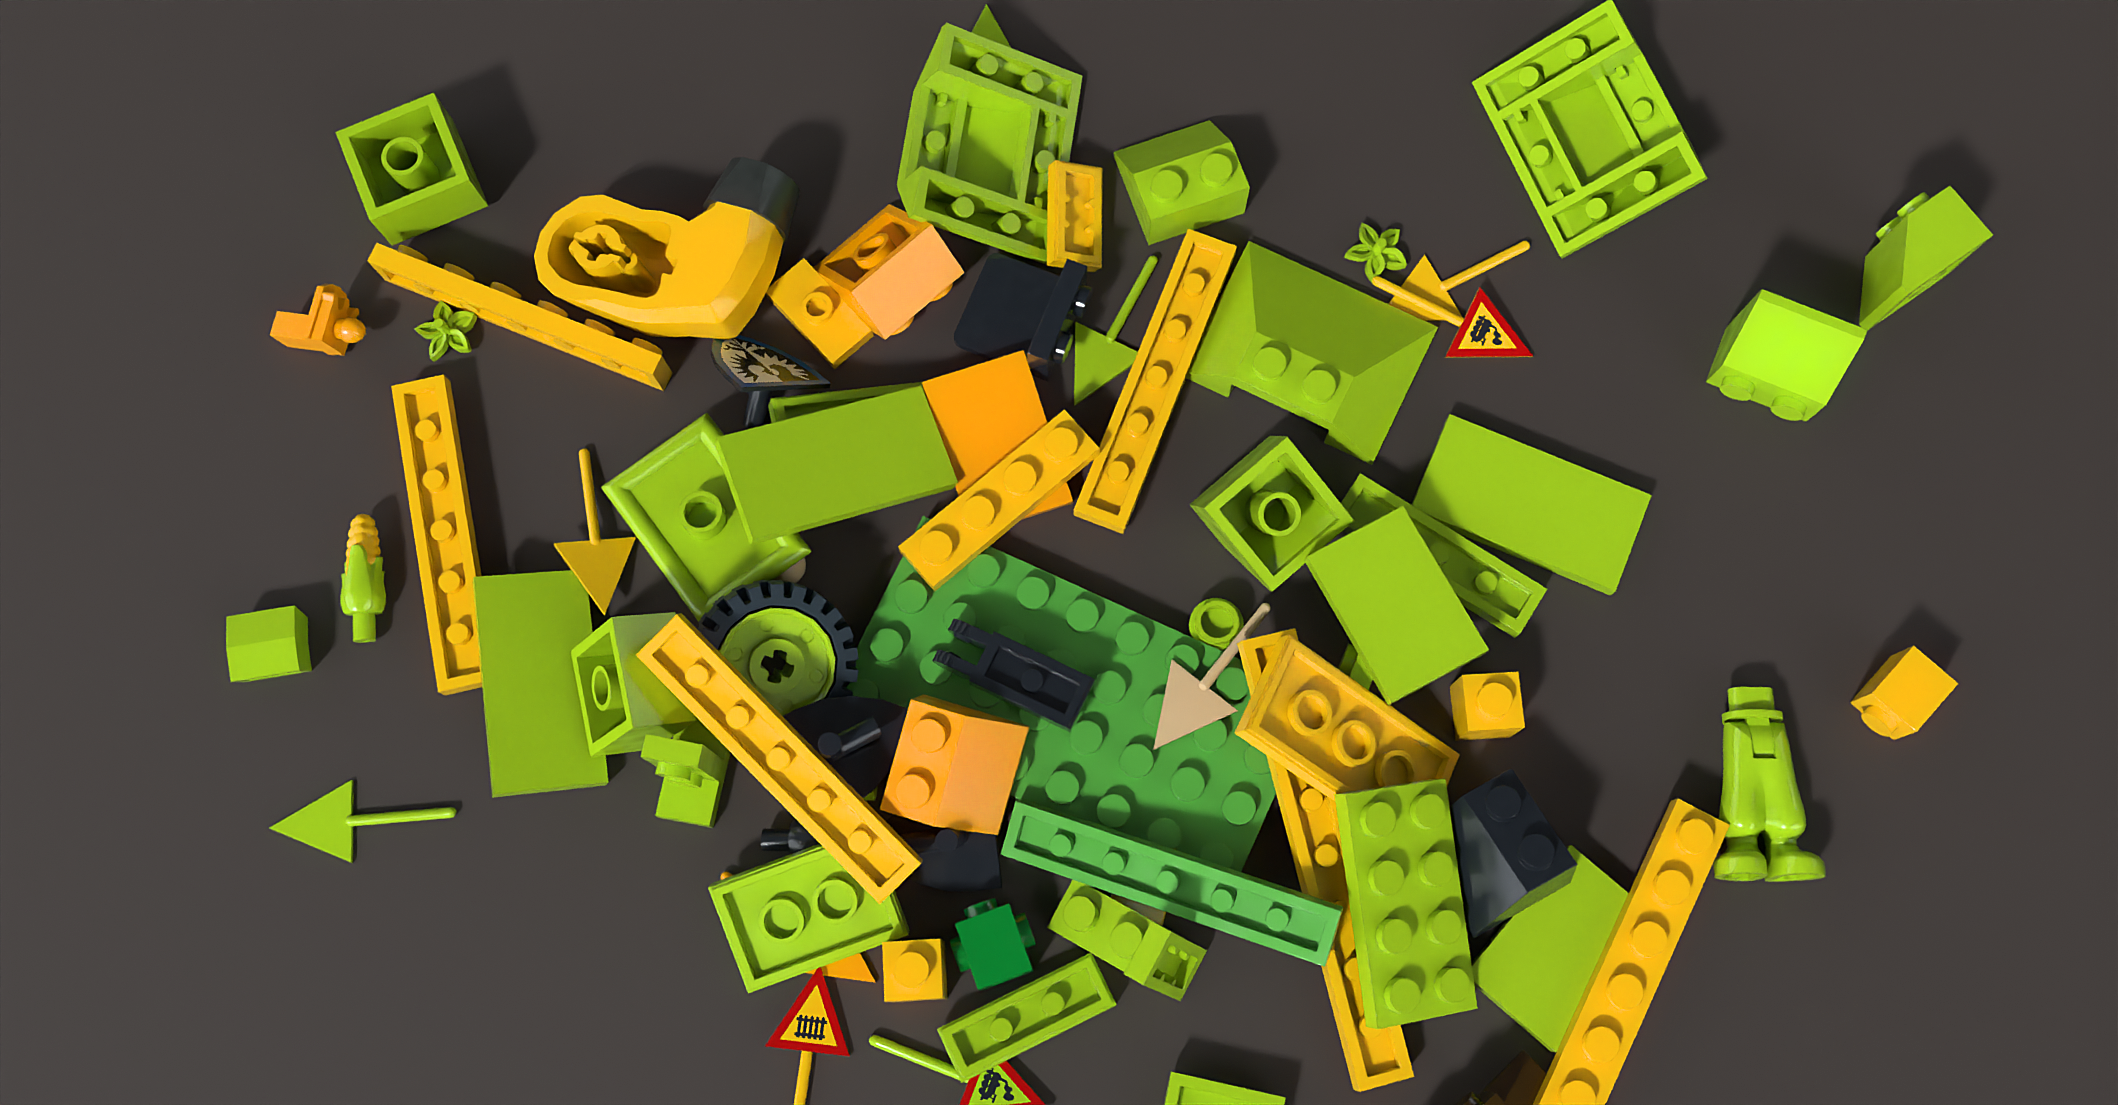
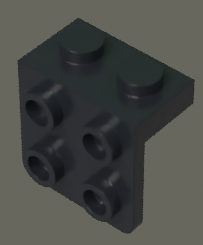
(1024, 310)

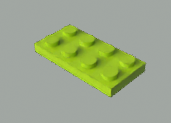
(1405, 902)

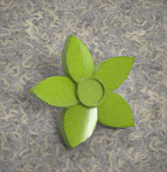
(1378, 251)
(447, 330)

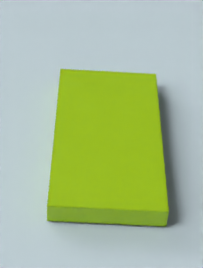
(835, 464)
(1531, 504)
(530, 682)

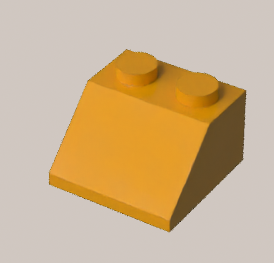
(890, 270)
(954, 766)

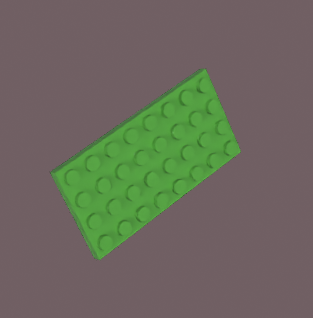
(1189, 795)

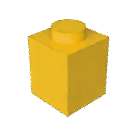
(1903, 694)
(1487, 706)
(914, 970)

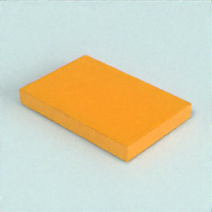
(986, 417)

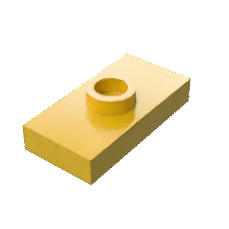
(1074, 215)
(819, 313)

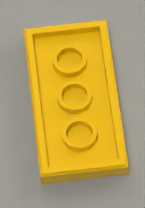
(1335, 728)

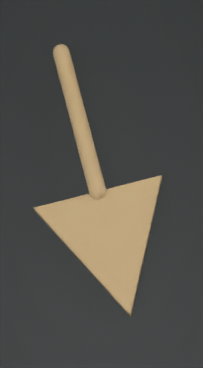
(1190, 702)

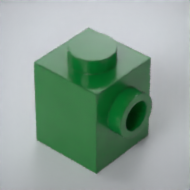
(993, 944)

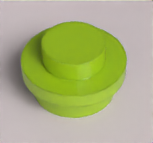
(1215, 622)

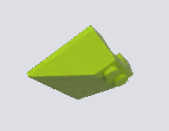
(1589, 129)
(984, 139)
(1312, 349)

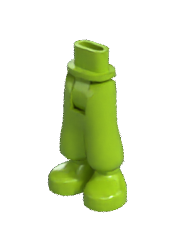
(1760, 795)

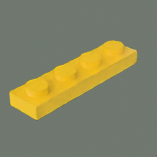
(999, 500)

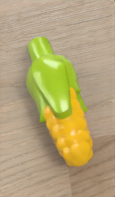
(363, 580)

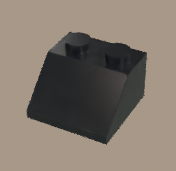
(1505, 852)

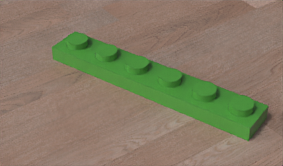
(1173, 881)

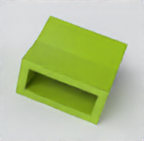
(267, 644)

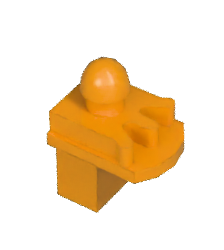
(326, 328)

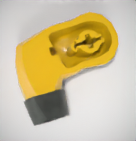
(669, 271)

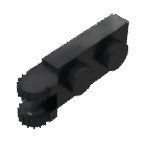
(1019, 675)

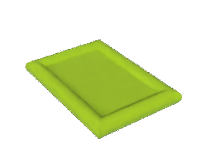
(690, 523)

